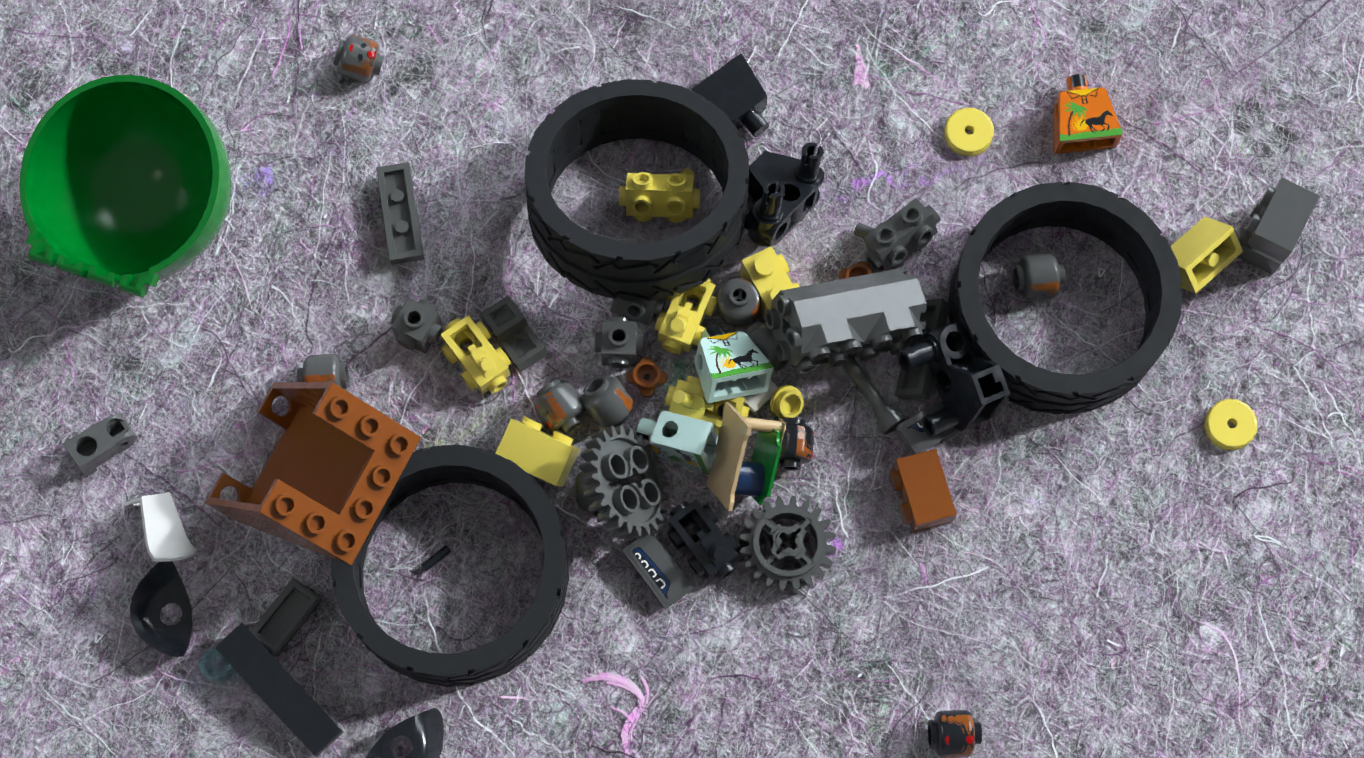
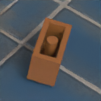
(922, 490)

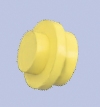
(786, 402)

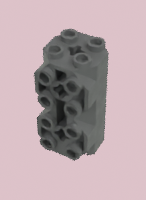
(846, 317)

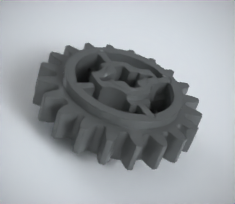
(797, 555)

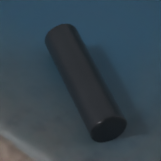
(436, 558)

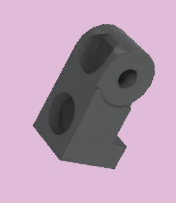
(100, 443)

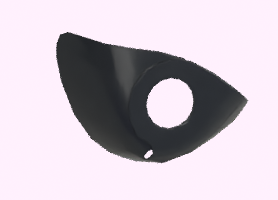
(155, 590)
(423, 729)

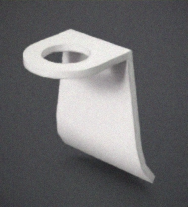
(163, 528)

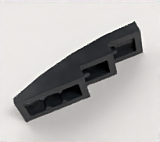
(279, 689)

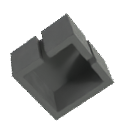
(1276, 225)

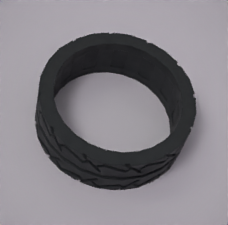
(637, 112)
(1111, 221)
(468, 466)

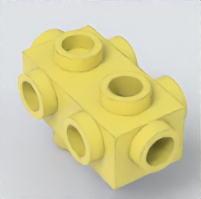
(660, 196)
(682, 323)
(482, 364)
(689, 400)

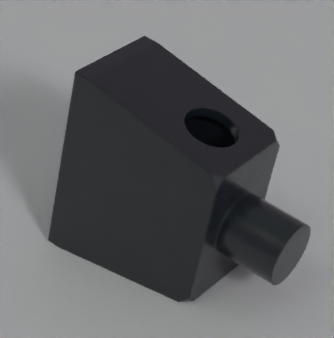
(737, 94)

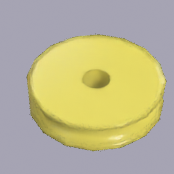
(965, 143)
(1224, 436)

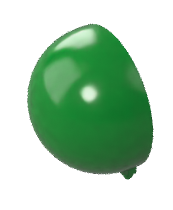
(124, 183)

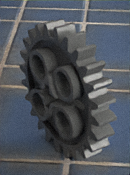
(633, 508)

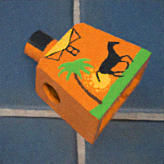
(1084, 118)

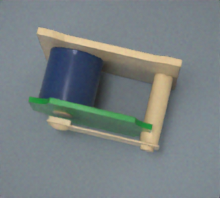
(732, 474)

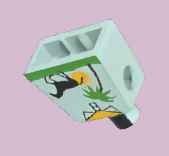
(730, 365)
(681, 439)

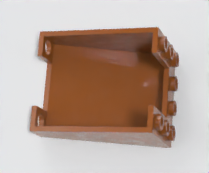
(325, 471)

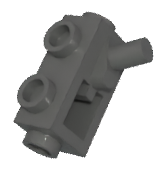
(899, 235)

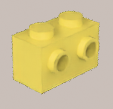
(1205, 252)
(768, 275)
(538, 452)

